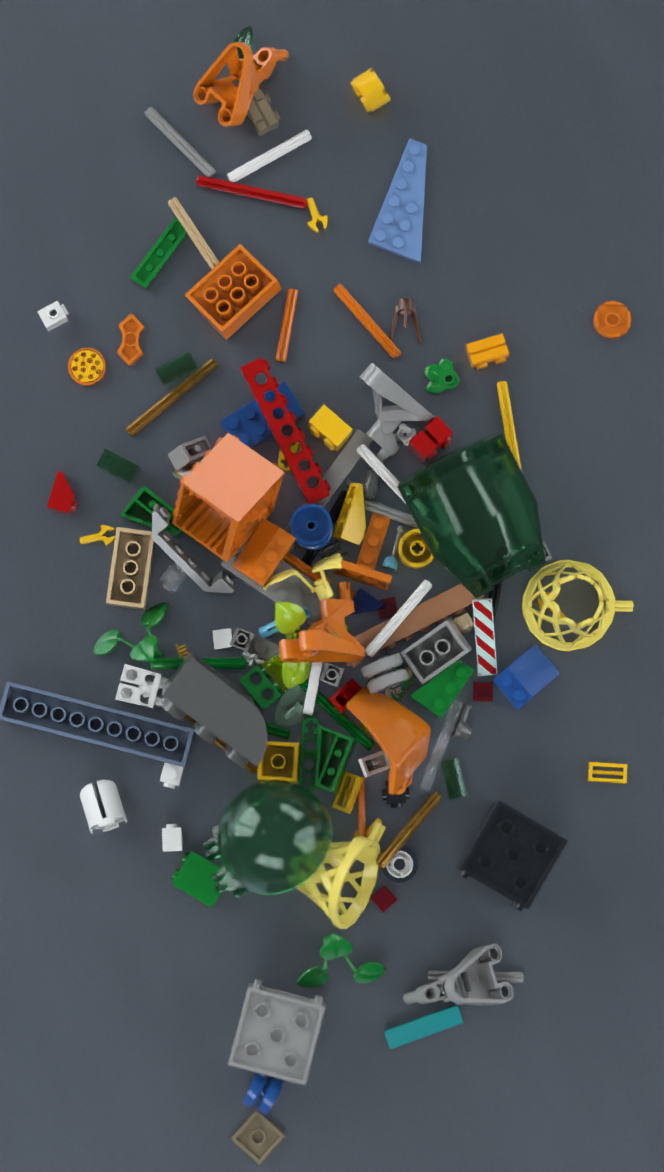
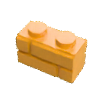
(487, 351)

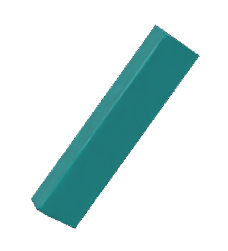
(423, 1026)

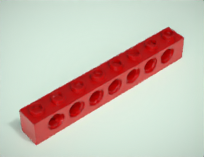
(322, 488)

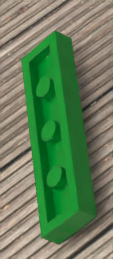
(159, 254)

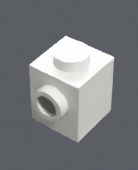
(53, 315)
(171, 775)
(172, 838)

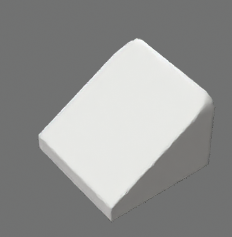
(222, 638)

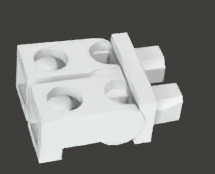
(147, 689)

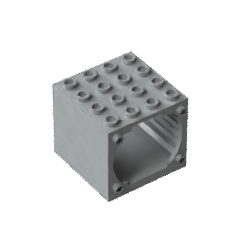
(277, 1033)

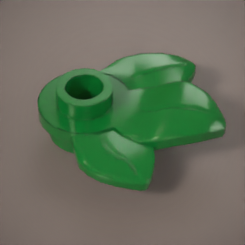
(438, 375)

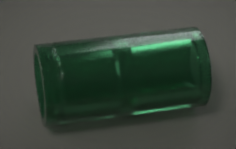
(176, 368)
(454, 778)

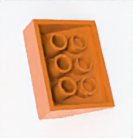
(233, 291)

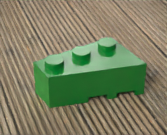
(141, 510)
(442, 690)
(332, 758)

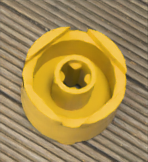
(371, 90)
(408, 556)

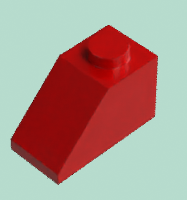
(62, 496)

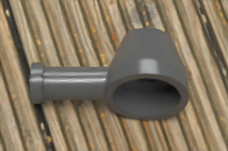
(461, 729)

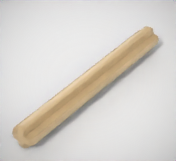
(193, 232)

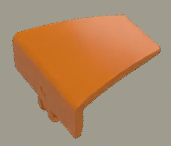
(397, 731)

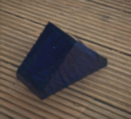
(366, 602)

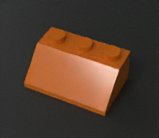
(264, 553)

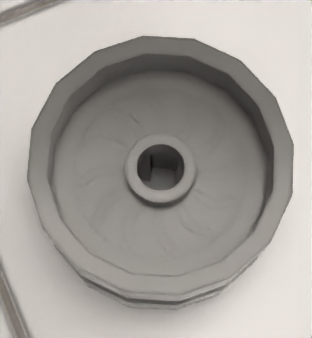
(383, 670)

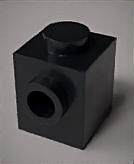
(395, 800)

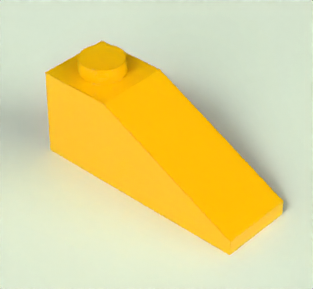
(351, 521)

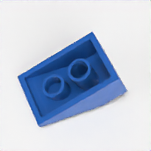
(525, 677)

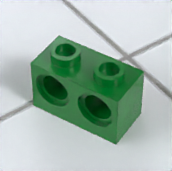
(257, 690)

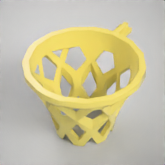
(604, 592)
(341, 857)

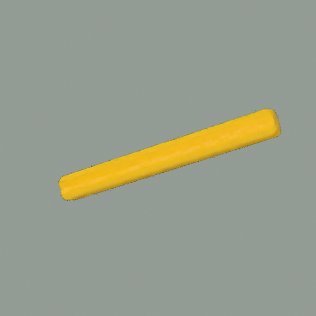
(507, 418)

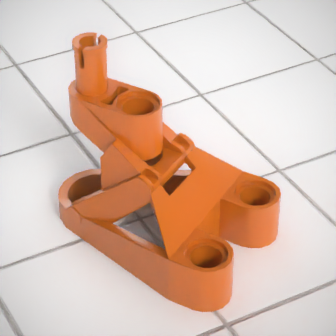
(249, 73)
(319, 641)

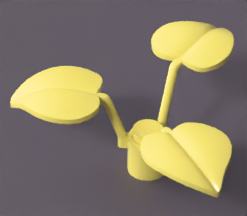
(321, 586)

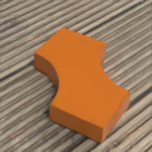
(131, 330)

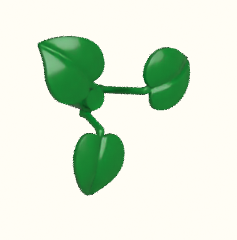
(147, 648)
(336, 947)

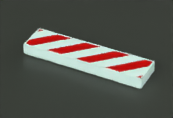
(484, 637)

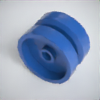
(306, 517)
(265, 1090)

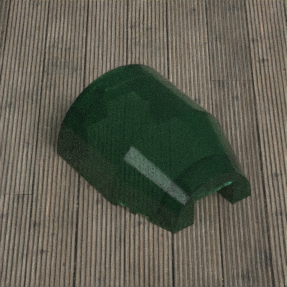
(477, 513)

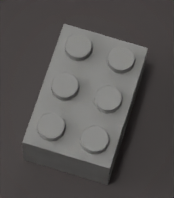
(436, 651)

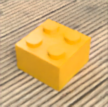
(330, 428)
(280, 762)

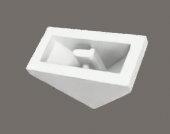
(374, 763)

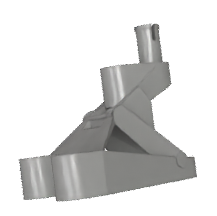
(390, 416)
(479, 979)

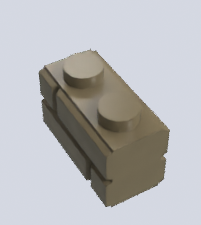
(261, 113)

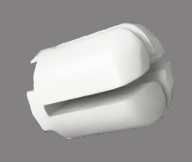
(111, 803)

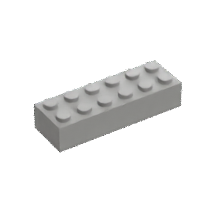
(286, 590)

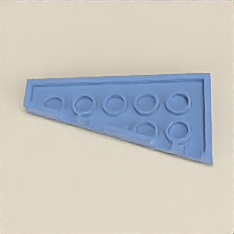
(401, 215)

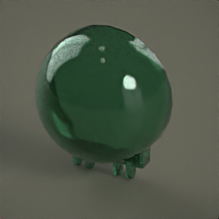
(269, 839)

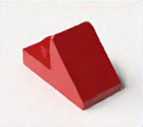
(344, 695)

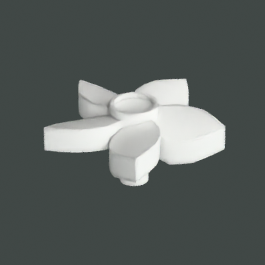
(252, 658)

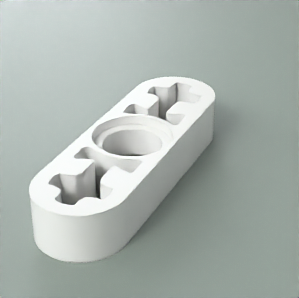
(312, 688)

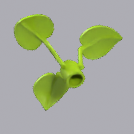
(287, 620)

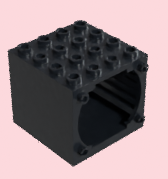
(511, 854)

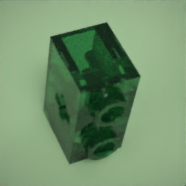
(118, 467)

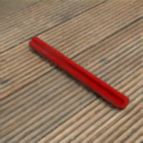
(250, 191)

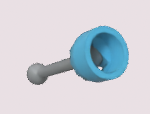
(390, 562)

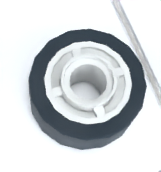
(407, 872)

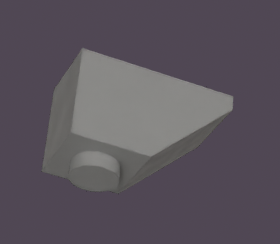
(189, 452)

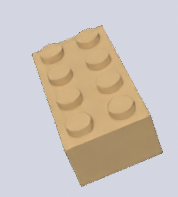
(130, 568)

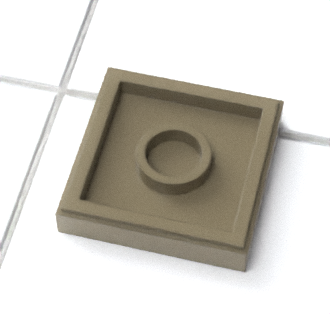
(258, 1137)

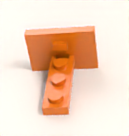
(364, 568)

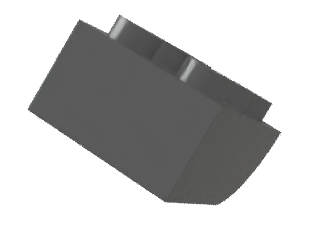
(218, 708)

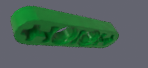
(305, 754)

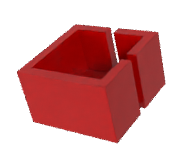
(427, 443)

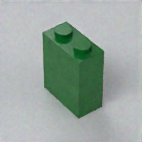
(196, 878)

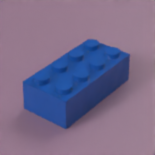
(250, 424)

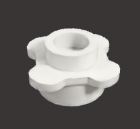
(404, 429)

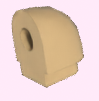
(464, 622)

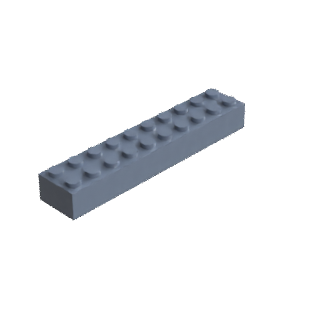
(96, 724)

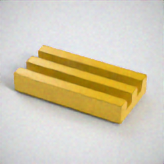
(591, 771)
(350, 793)

